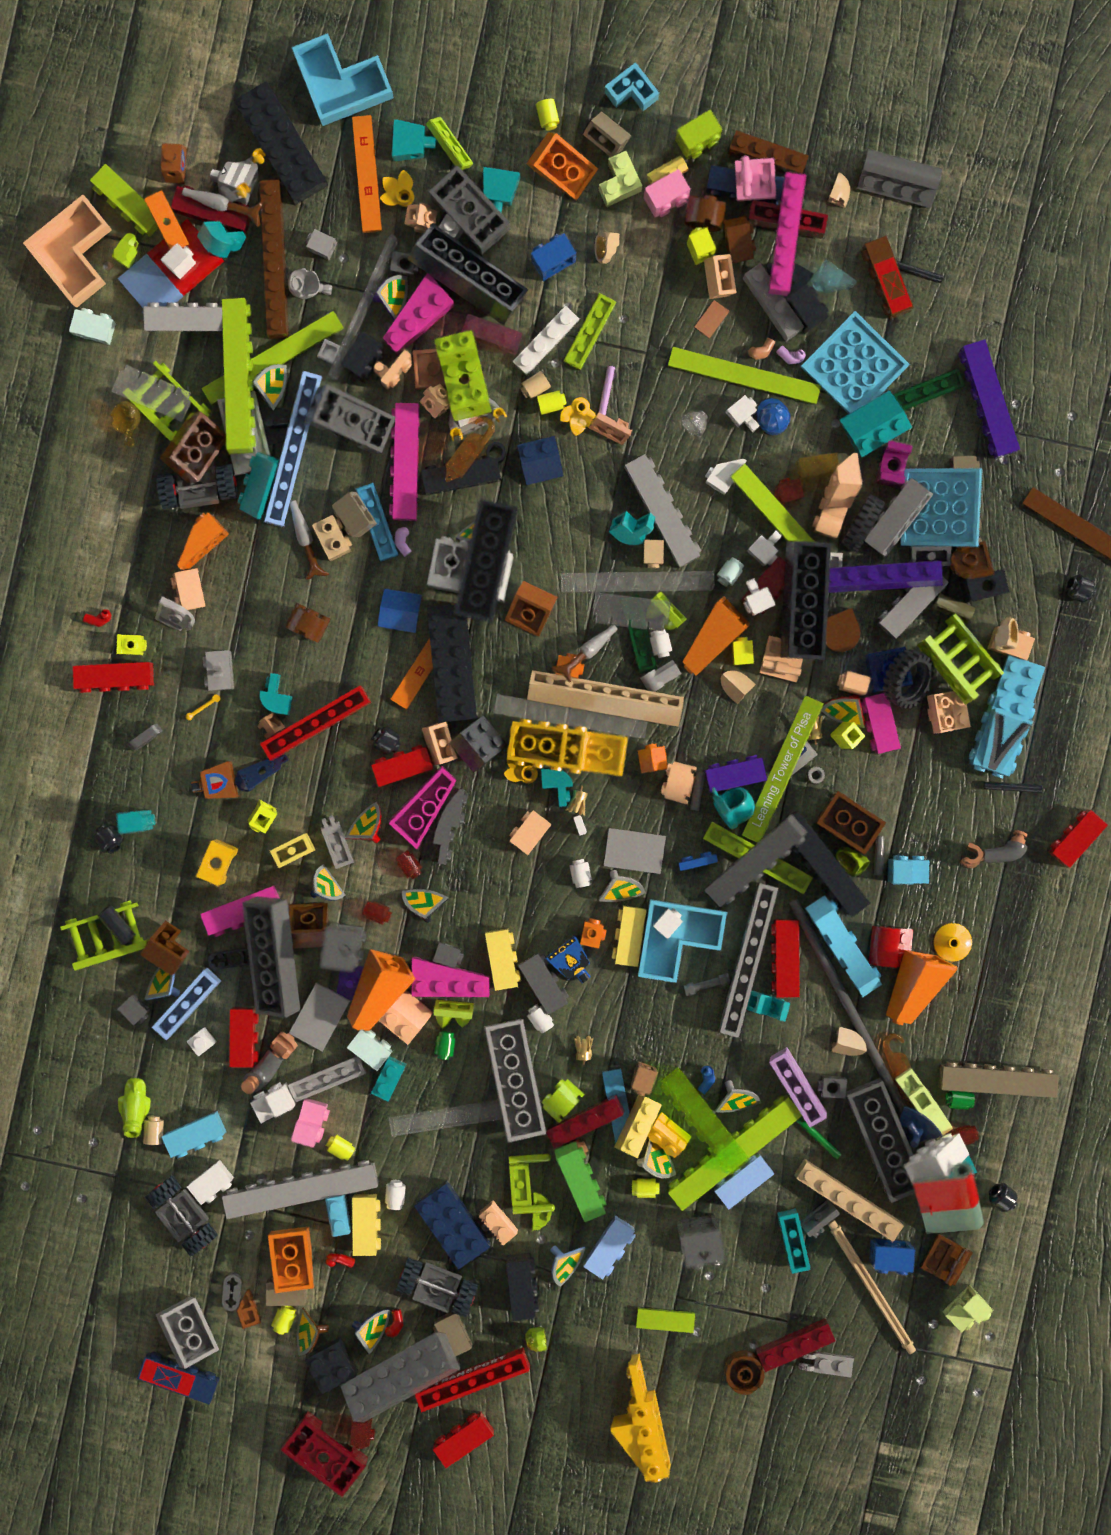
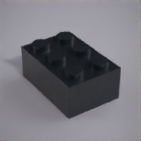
(522, 1286)

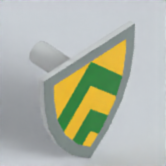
(657, 1162)

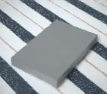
(634, 850)
(319, 1016)

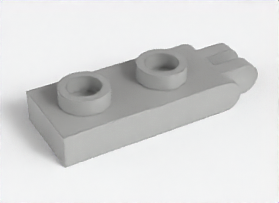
(336, 843)

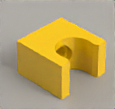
(225, 854)

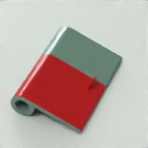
(950, 1201)

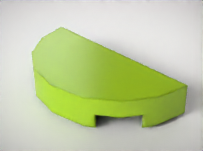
(540, 1219)

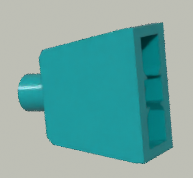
(410, 141)
(500, 186)

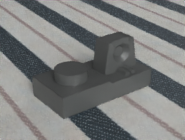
(820, 1217)

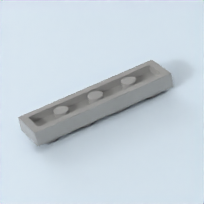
(327, 1078)

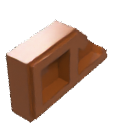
(248, 1311)

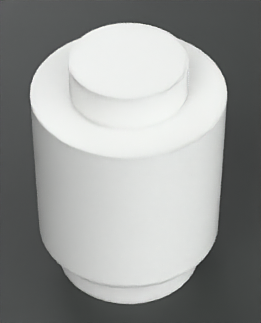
(660, 643)
(580, 873)
(540, 1018)
(395, 1195)

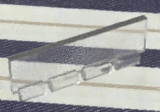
(145, 392)
(631, 608)

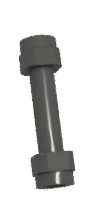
(722, 979)

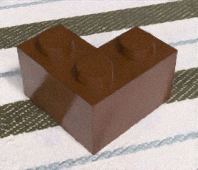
(163, 949)

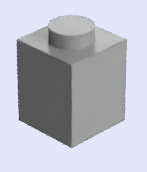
(321, 244)

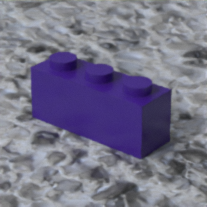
(735, 773)

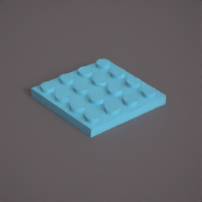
(855, 364)
(952, 511)

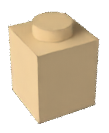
(653, 553)

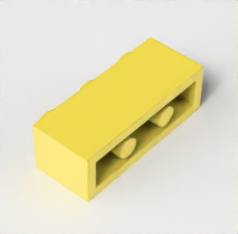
(629, 936)
(502, 959)
(638, 1126)
(365, 1224)

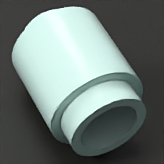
(730, 572)

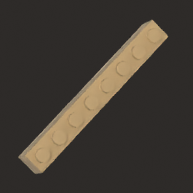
(605, 698)

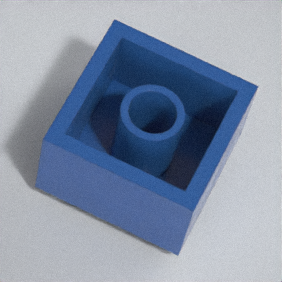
(553, 256)
(891, 1256)

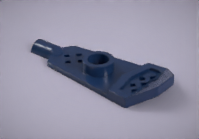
(252, 776)

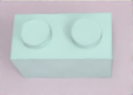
(92, 326)
(370, 1049)

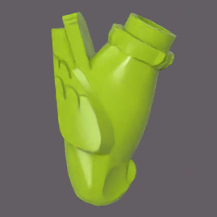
(133, 1106)

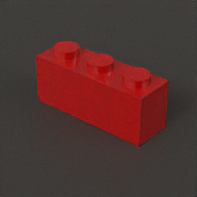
(402, 765)
(1077, 838)
(243, 1037)
(463, 1439)

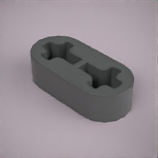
(145, 737)
(236, 1292)

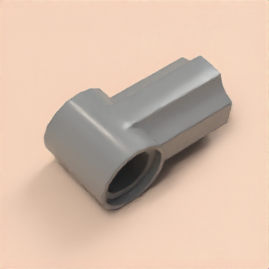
(657, 678)

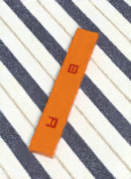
(367, 173)
(414, 678)

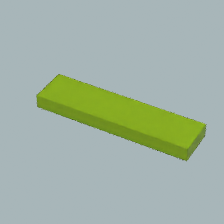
(589, 331)

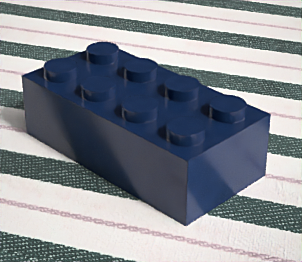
(452, 1224)

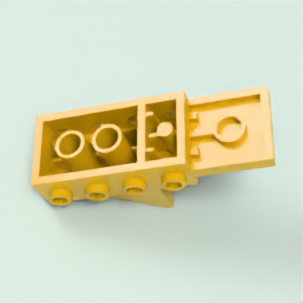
(565, 748)
(642, 1429)

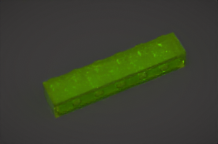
(705, 1121)

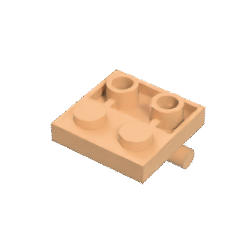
(390, 376)
(778, 667)
(947, 712)

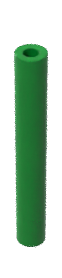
(819, 1138)

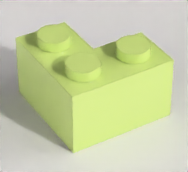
(625, 180)
(967, 1308)

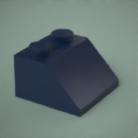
(540, 460)

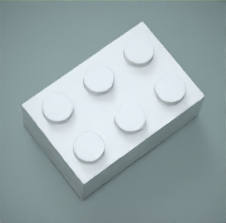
(937, 1158)

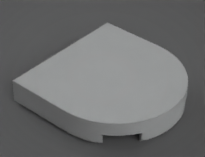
(174, 615)

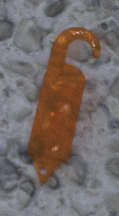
(468, 451)
(897, 1061)

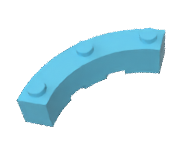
(843, 945)

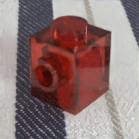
(788, 491)
(362, 1434)

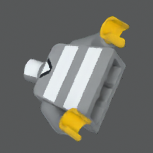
(239, 178)
(466, 426)

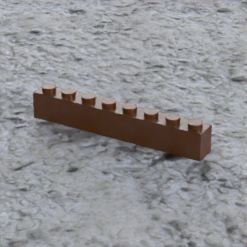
(274, 259)

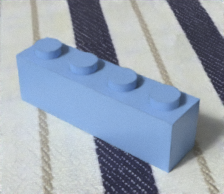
(186, 1004)

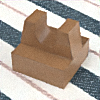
(271, 724)

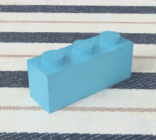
(194, 1135)

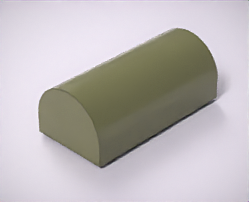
(952, 606)

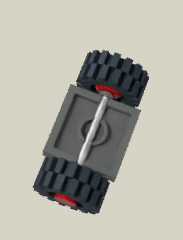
(197, 493)
(181, 1215)
(437, 1287)

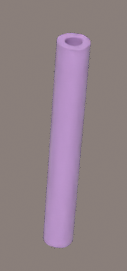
(606, 390)

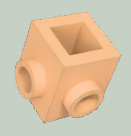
(420, 217)
(435, 400)

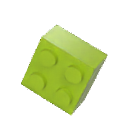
(698, 135)

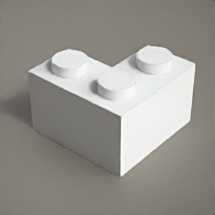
(273, 1103)

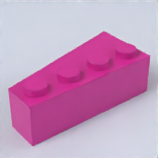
(418, 315)

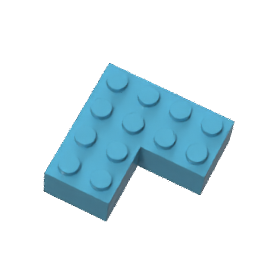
(338, 90)
(699, 928)

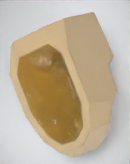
(606, 246)
(1007, 635)

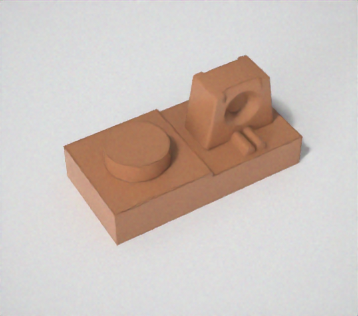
(616, 431)

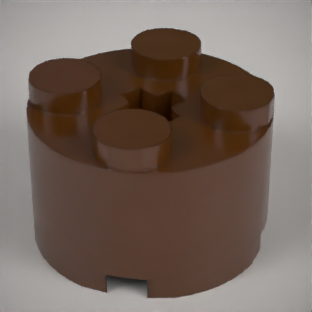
(705, 213)
(307, 622)
(753, 1378)

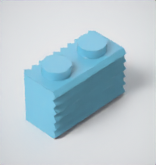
(338, 1215)

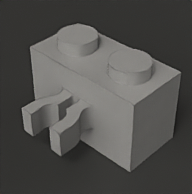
(218, 670)

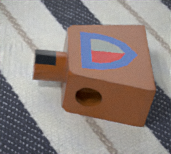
(173, 160)
(217, 782)

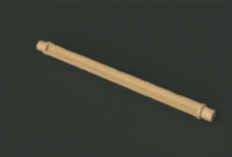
(871, 1287)

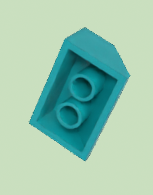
(875, 423)
(258, 484)

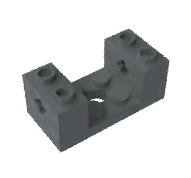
(483, 225)
(332, 411)
(343, 946)
(701, 1235)

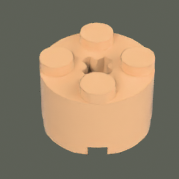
(679, 782)

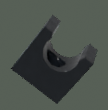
(973, 590)

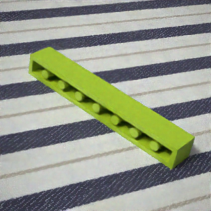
(237, 376)
(751, 1139)

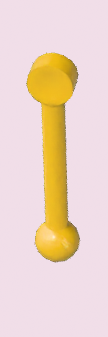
(216, 698)

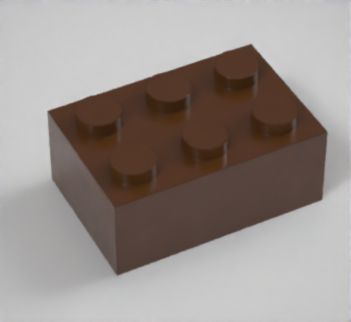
(194, 447)
(850, 822)

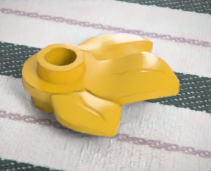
(396, 189)
(577, 419)
(516, 772)

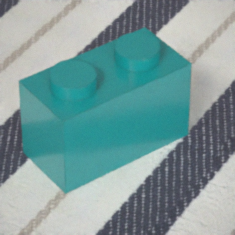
(388, 1078)

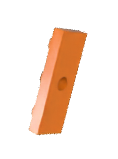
(160, 209)

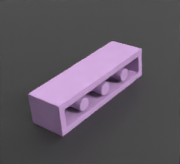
(798, 1087)

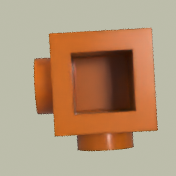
(563, 660)
(652, 758)
(592, 933)

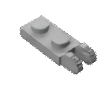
(828, 1364)

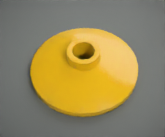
(943, 939)

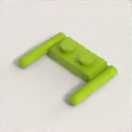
(521, 1184)

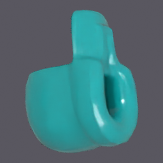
(734, 806)

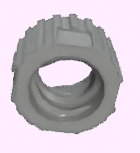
(809, 775)

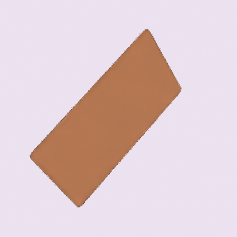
(711, 319)

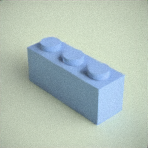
(743, 1181)
(609, 1247)

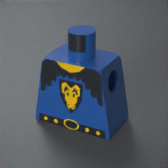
(570, 960)

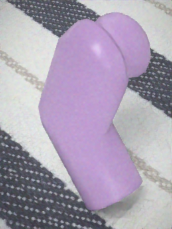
(791, 357)
(400, 538)

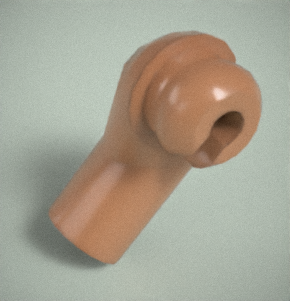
(761, 352)

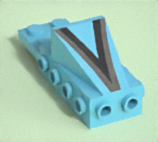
(1007, 718)

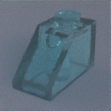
(831, 279)

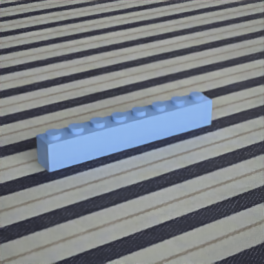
(291, 451)

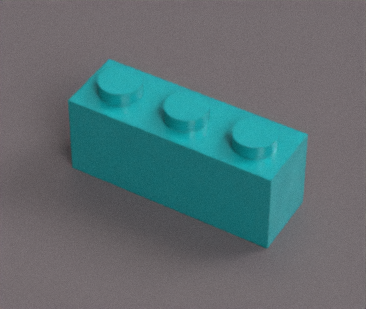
(135, 821)
(793, 1241)

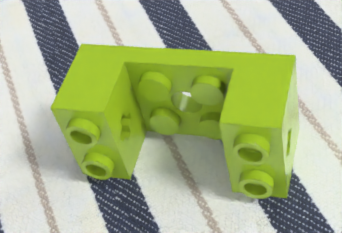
(460, 359)

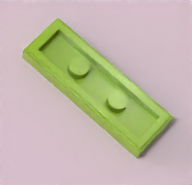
(449, 143)
(665, 1320)

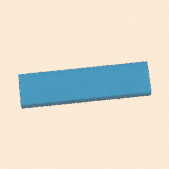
(380, 532)
(614, 1085)

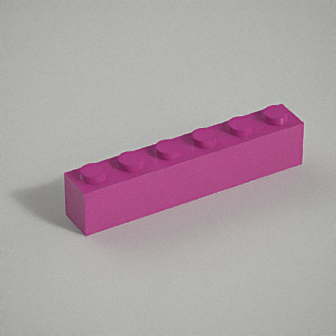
(786, 234)
(405, 462)

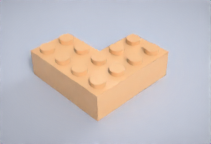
(61, 248)

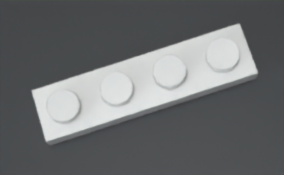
(546, 340)

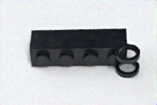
(480, 473)

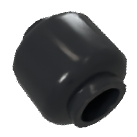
(1080, 588)
(386, 740)
(108, 839)
(1003, 1197)

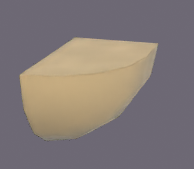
(840, 191)
(736, 685)
(849, 1043)

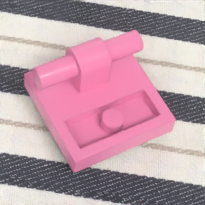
(755, 179)

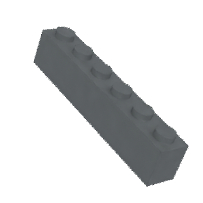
(756, 860)

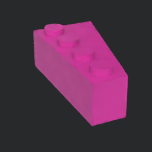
(420, 810)
(444, 981)

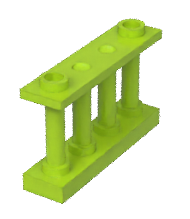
(163, 423)
(947, 669)
(101, 953)

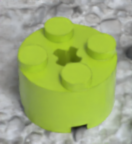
(562, 1100)

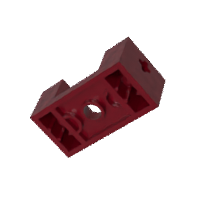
(309, 1441)

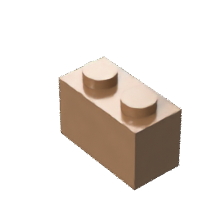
(643, 1078)

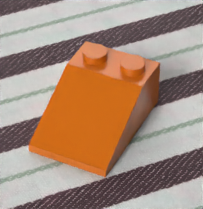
(562, 165)
(202, 539)
(291, 1259)

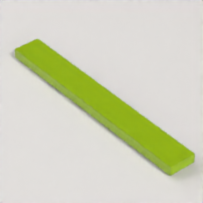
(283, 351)
(744, 375)

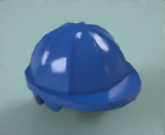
(773, 416)

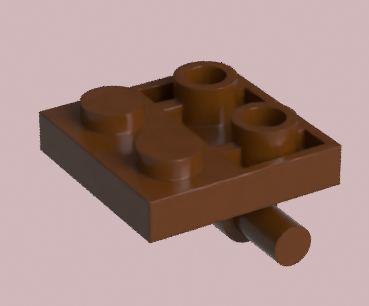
(946, 1259)

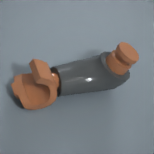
(1010, 852)
(267, 1067)

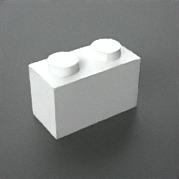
(210, 1182)

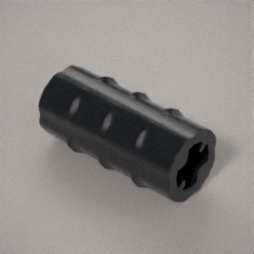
(116, 925)

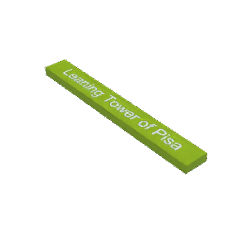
(783, 768)

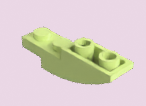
(923, 1100)

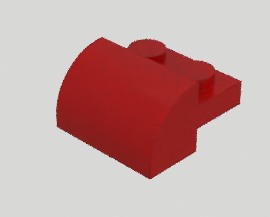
(889, 945)

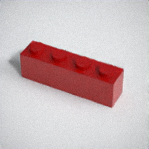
(113, 676)
(785, 958)

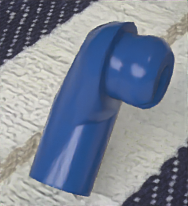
(708, 1079)

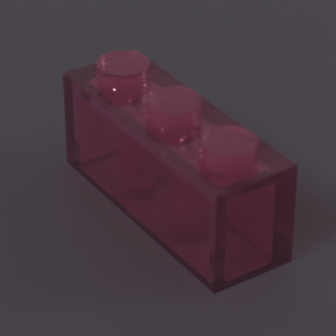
(493, 334)

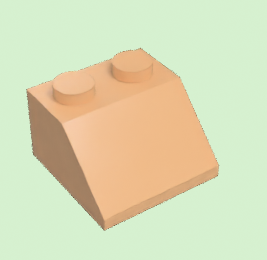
(844, 483)
(406, 1017)

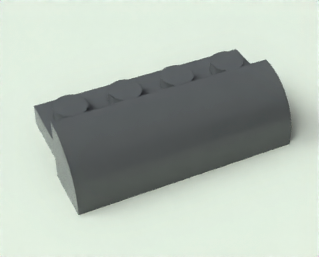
(899, 178)

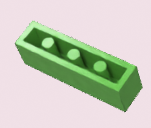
(580, 1181)

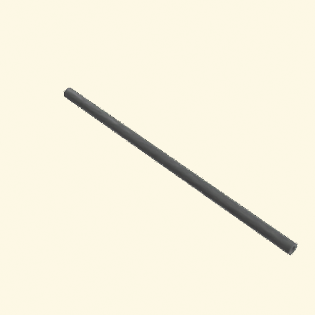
(847, 1004)

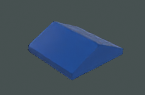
(399, 610)

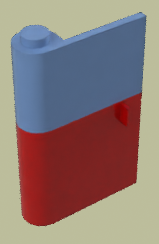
(153, 282)

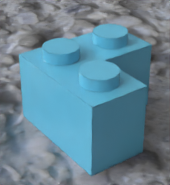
(632, 84)
(908, 871)

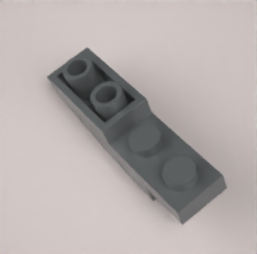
(451, 817)

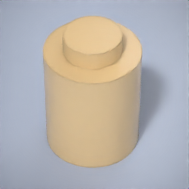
(535, 385)
(153, 1130)

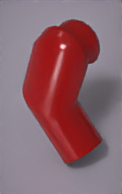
(99, 620)
(345, 1260)
(393, 1330)

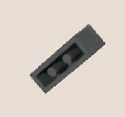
(544, 983)

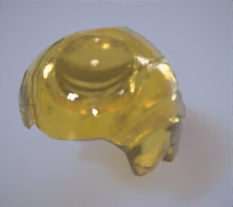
(125, 420)

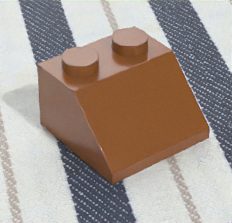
(530, 608)

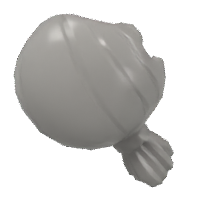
(306, 284)

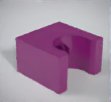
(899, 454)

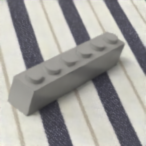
(666, 516)

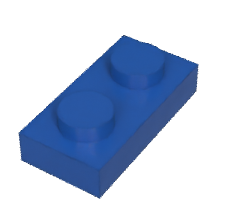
(704, 859)

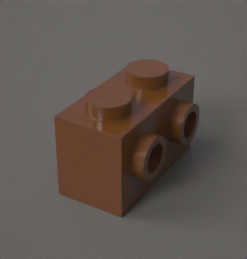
(738, 239)

